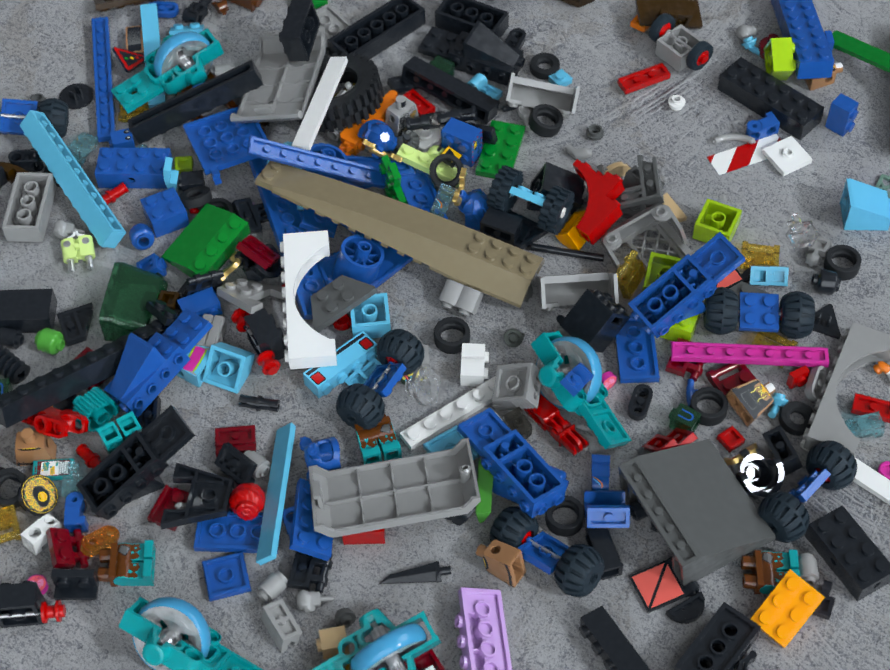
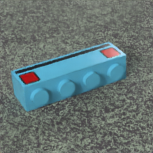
(350, 356)

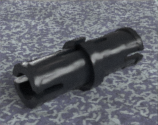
(259, 403)

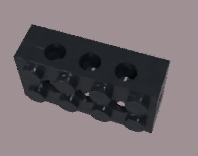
(715, 638)

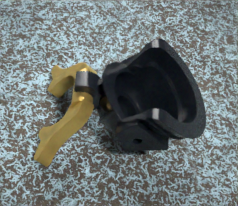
(252, 269)
(756, 473)

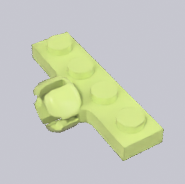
(423, 161)

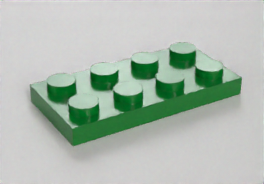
(503, 152)

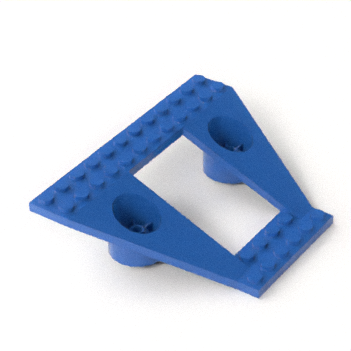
(358, 256)

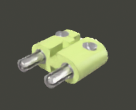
(77, 250)

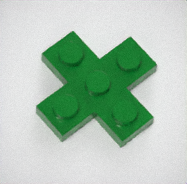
(393, 179)

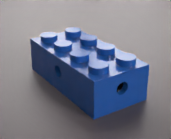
(132, 166)

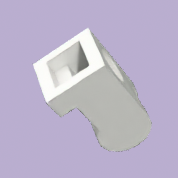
(35, 535)

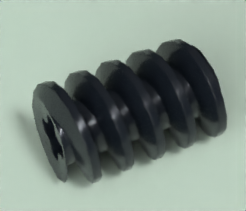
(12, 366)

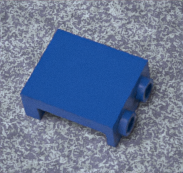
(606, 509)

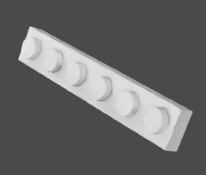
(448, 415)

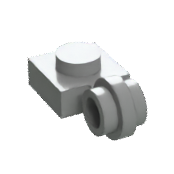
(817, 251)

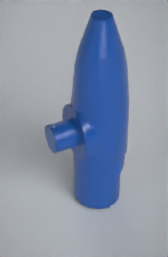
(689, 390)

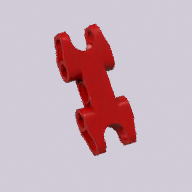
(56, 421)

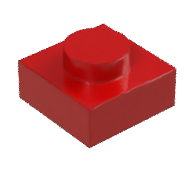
(798, 377)

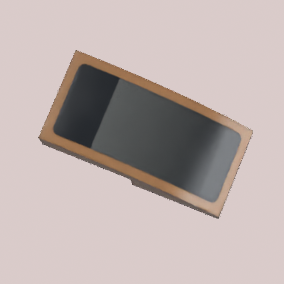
(134, 39)

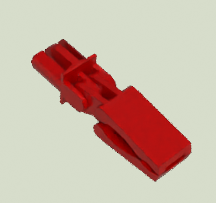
(549, 419)

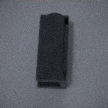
(601, 540)

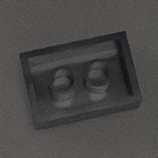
(299, 30)

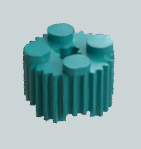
(96, 407)

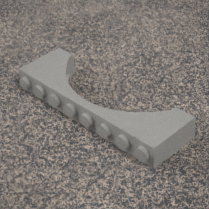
(861, 348)

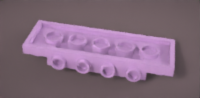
(482, 630)

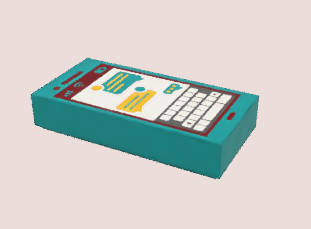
(51, 468)

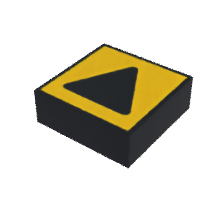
(448, 150)

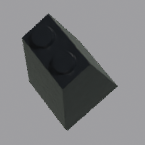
(552, 175)

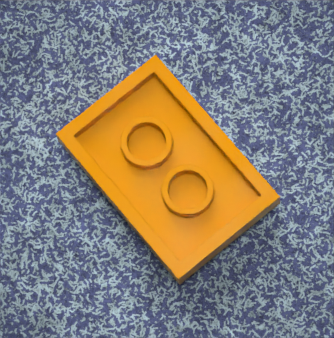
(787, 608)

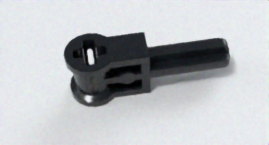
(196, 11)

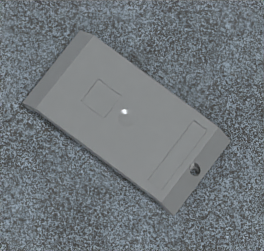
(286, 83)
(394, 492)

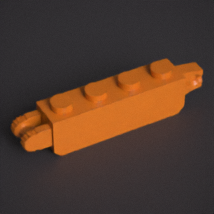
(350, 142)

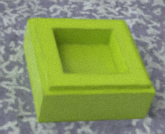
(184, 164)

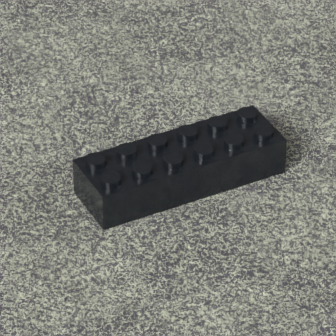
(379, 29)
(766, 93)

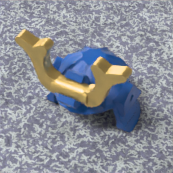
(379, 139)
(471, 204)

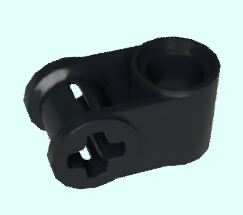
(26, 159)

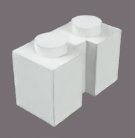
(473, 364)

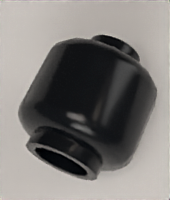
(826, 281)

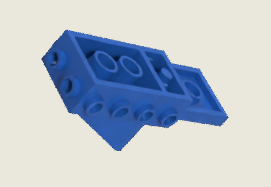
(685, 285)
(154, 362)
(515, 466)

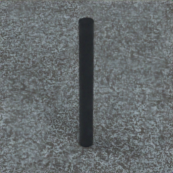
(567, 252)

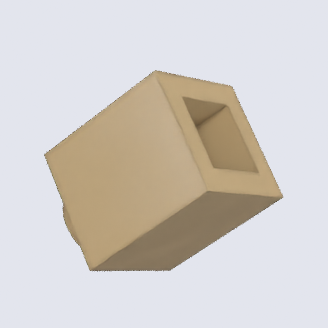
(329, 641)

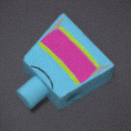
(195, 368)

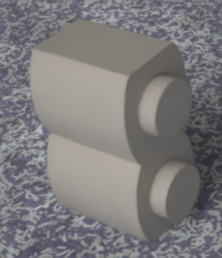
(460, 297)

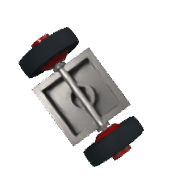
(679, 45)

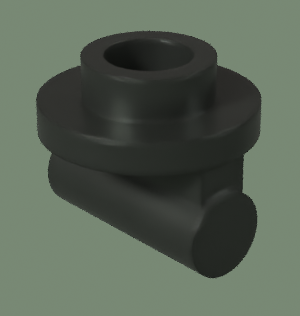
(513, 337)

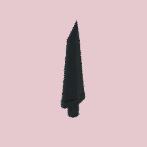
(422, 574)

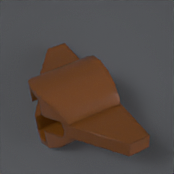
(221, 7)

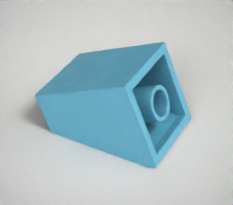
(864, 207)

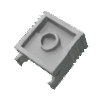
(516, 387)

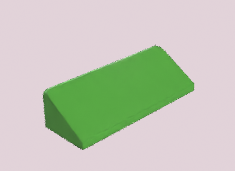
(485, 486)

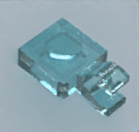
(69, 482)

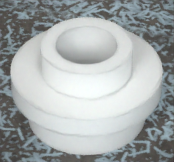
(676, 102)

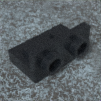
(235, 464)
(75, 584)

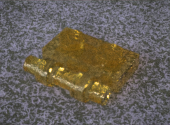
(630, 274)

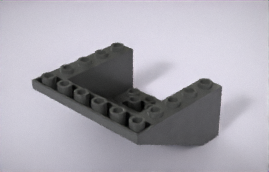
(695, 507)

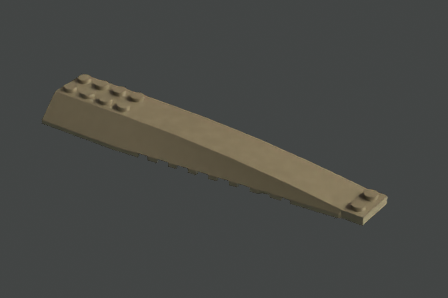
(426, 237)

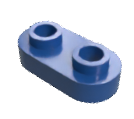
(166, 9)

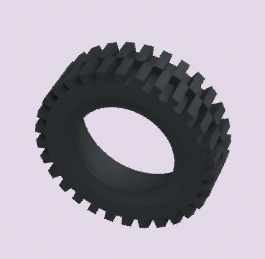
(358, 101)

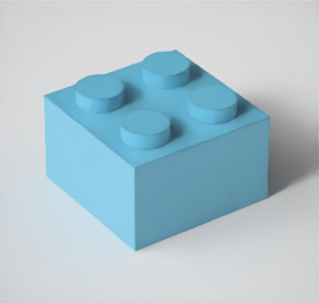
(372, 316)

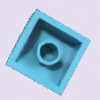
(228, 367)

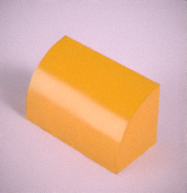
(569, 235)

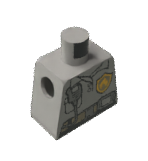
(397, 114)

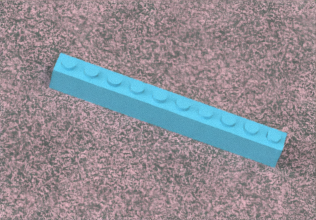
(72, 179)

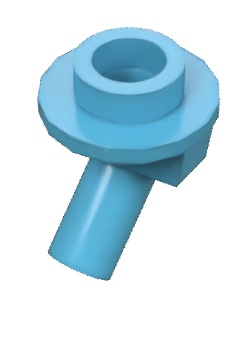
(749, 43)
(779, 401)

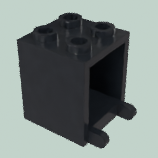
(595, 319)

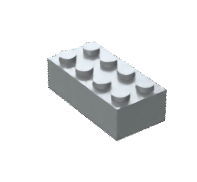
(29, 207)

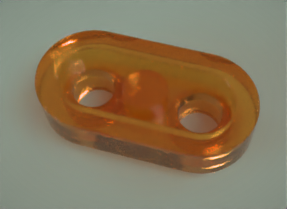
(100, 539)

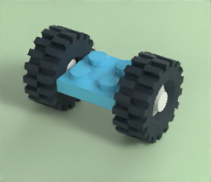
(555, 205)

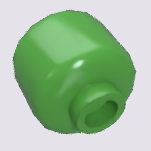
(49, 341)

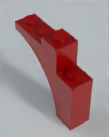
(602, 205)

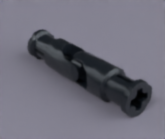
(425, 120)

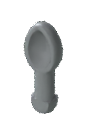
(524, 113)

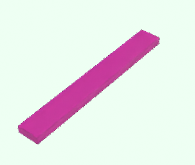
(749, 354)

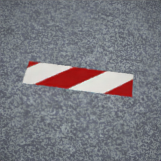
(741, 155)

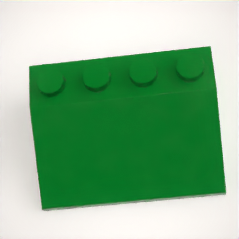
(207, 241)

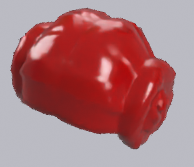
(247, 500)

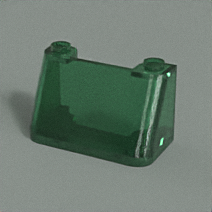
(126, 299)

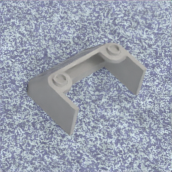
(533, 93)
(636, 225)
(568, 288)

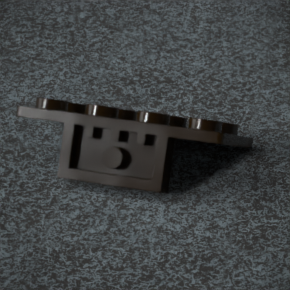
(684, 12)

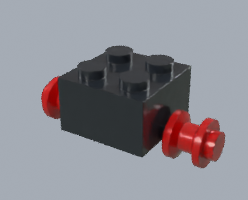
(263, 337)
(25, 606)

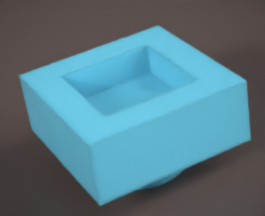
(560, 78)

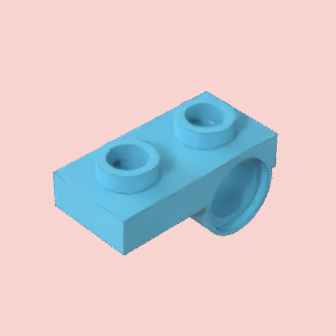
(480, 83)

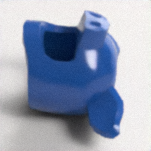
(321, 452)

